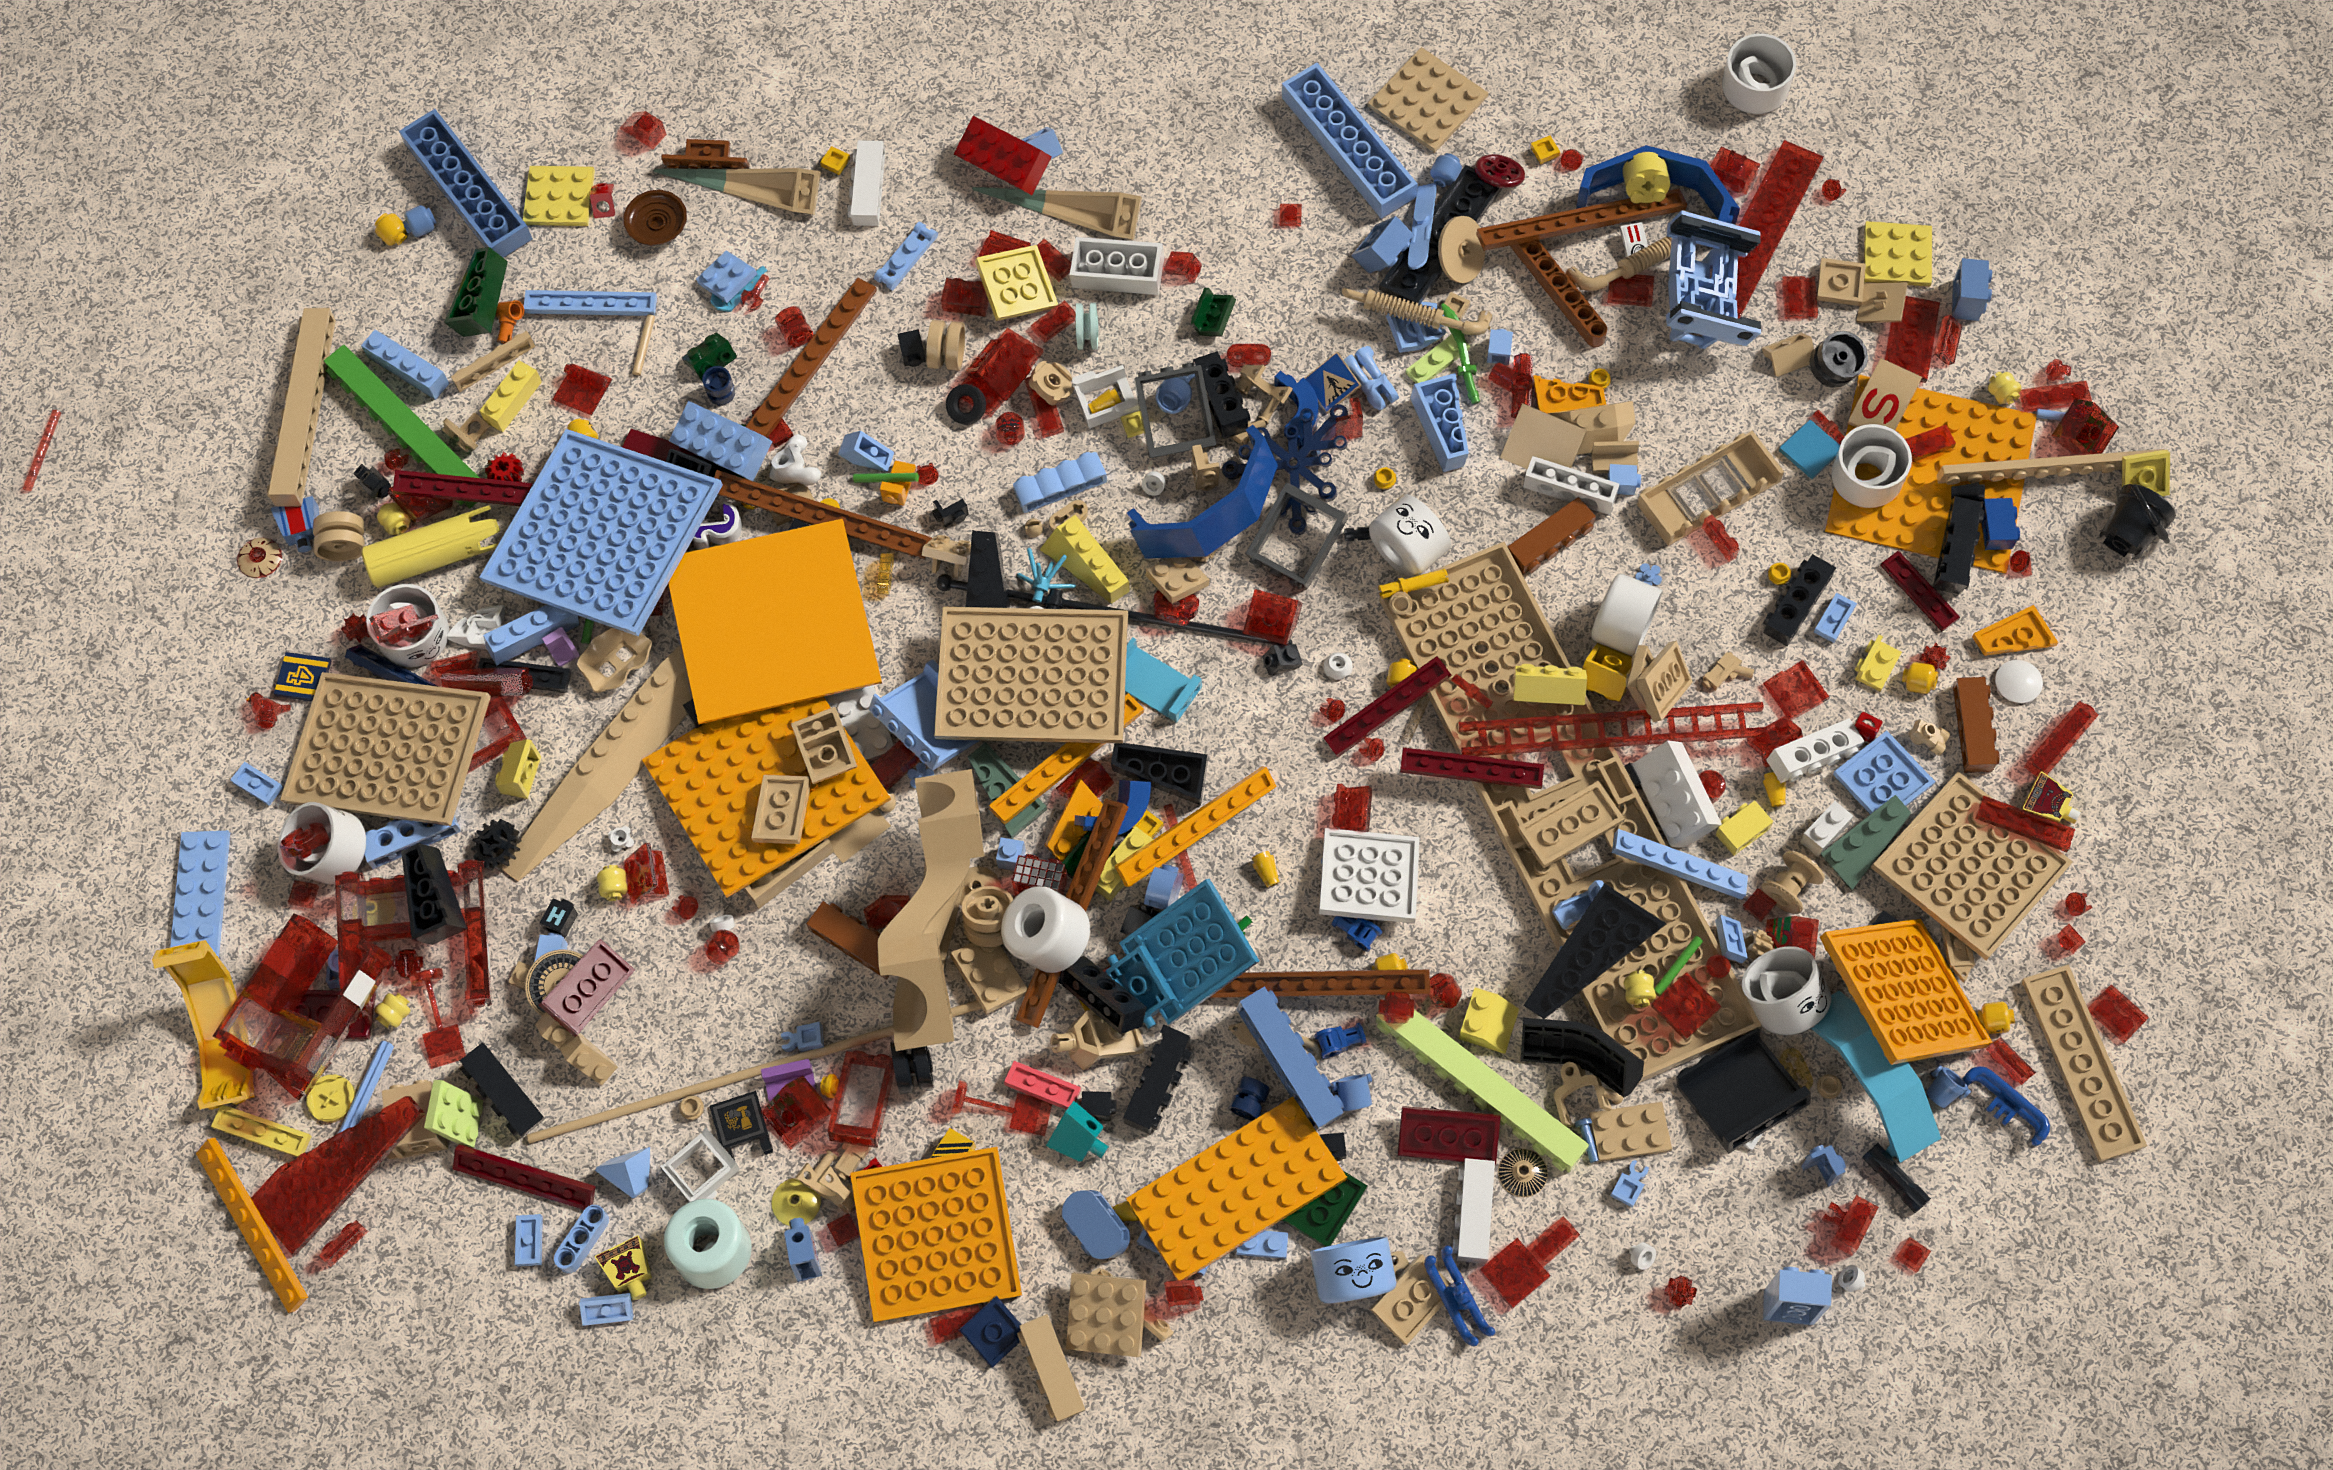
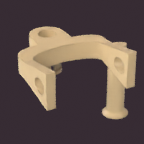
(1251, 378)
(1575, 1078)
(834, 1190)

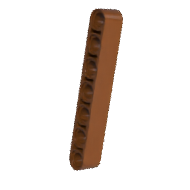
(1562, 294)

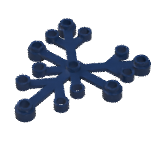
(1312, 442)

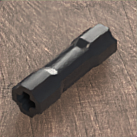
(1883, 1164)

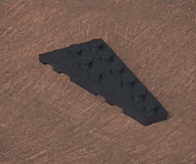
(1600, 940)

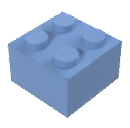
(1383, 245)
(1971, 289)

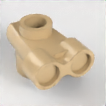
(1928, 734)

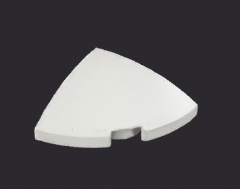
(471, 631)

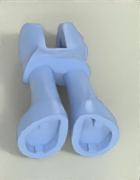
(1374, 387)

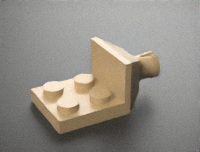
(1093, 1039)

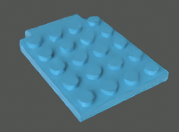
(1183, 955)

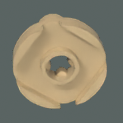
(1052, 393)

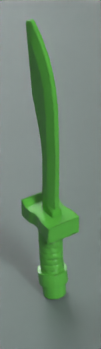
(1466, 369)

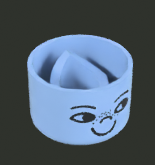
(1353, 1270)

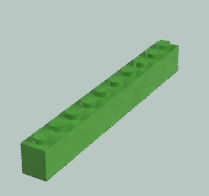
(395, 416)

